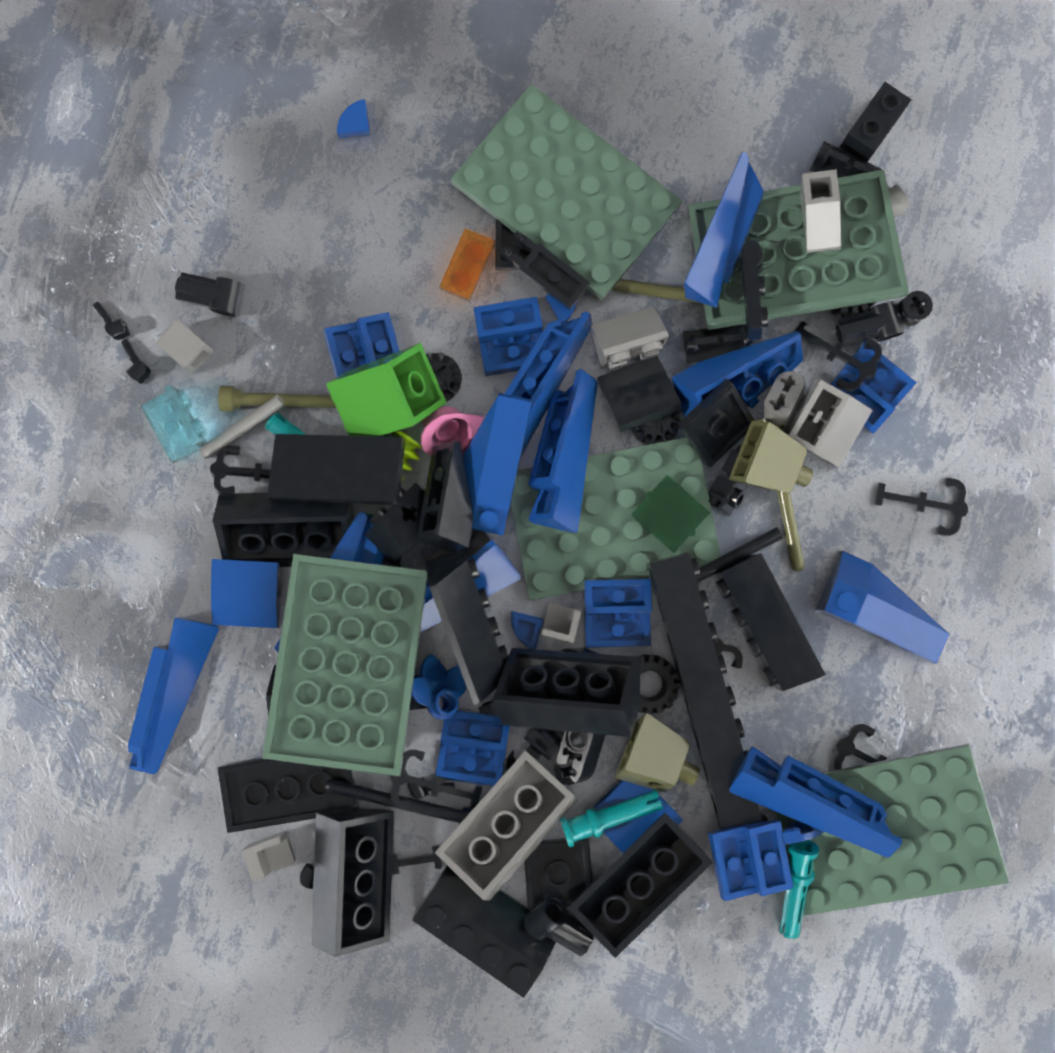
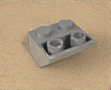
(629, 337)
(828, 421)

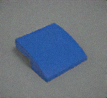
(507, 333)
(360, 342)
(880, 392)
(245, 593)
(617, 613)
(472, 748)
(626, 833)
(750, 860)

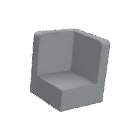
(184, 346)
(561, 622)
(268, 855)

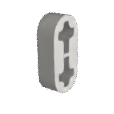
(790, 400)

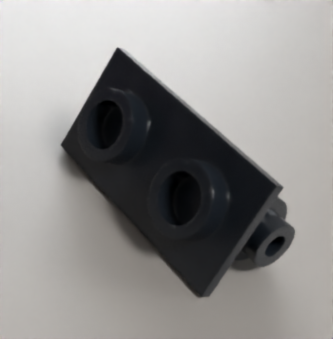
(834, 158)
(706, 343)
(725, 491)

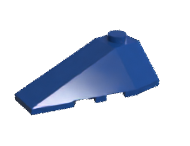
(748, 368)
(494, 461)
(874, 604)

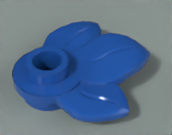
(437, 684)

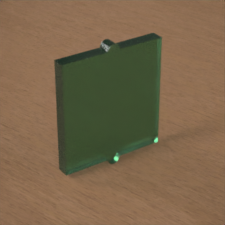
(670, 513)

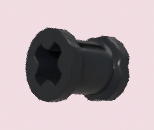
(915, 299)

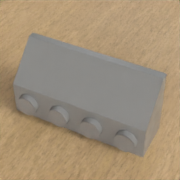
(506, 826)

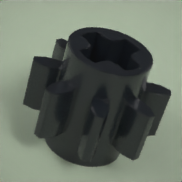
(543, 742)

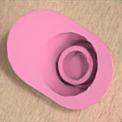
(449, 425)

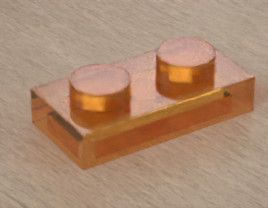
(467, 265)

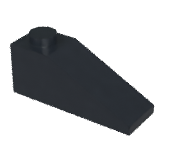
(447, 504)

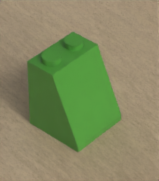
(387, 393)

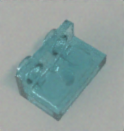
(174, 424)

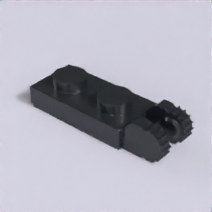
(547, 271)
(753, 288)

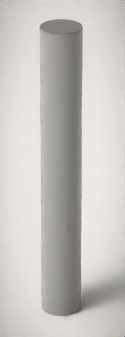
(241, 426)

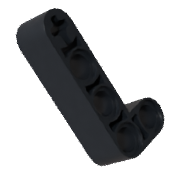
(575, 759)

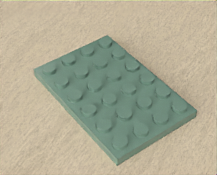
(566, 190)
(800, 282)
(608, 538)
(346, 665)
(944, 829)

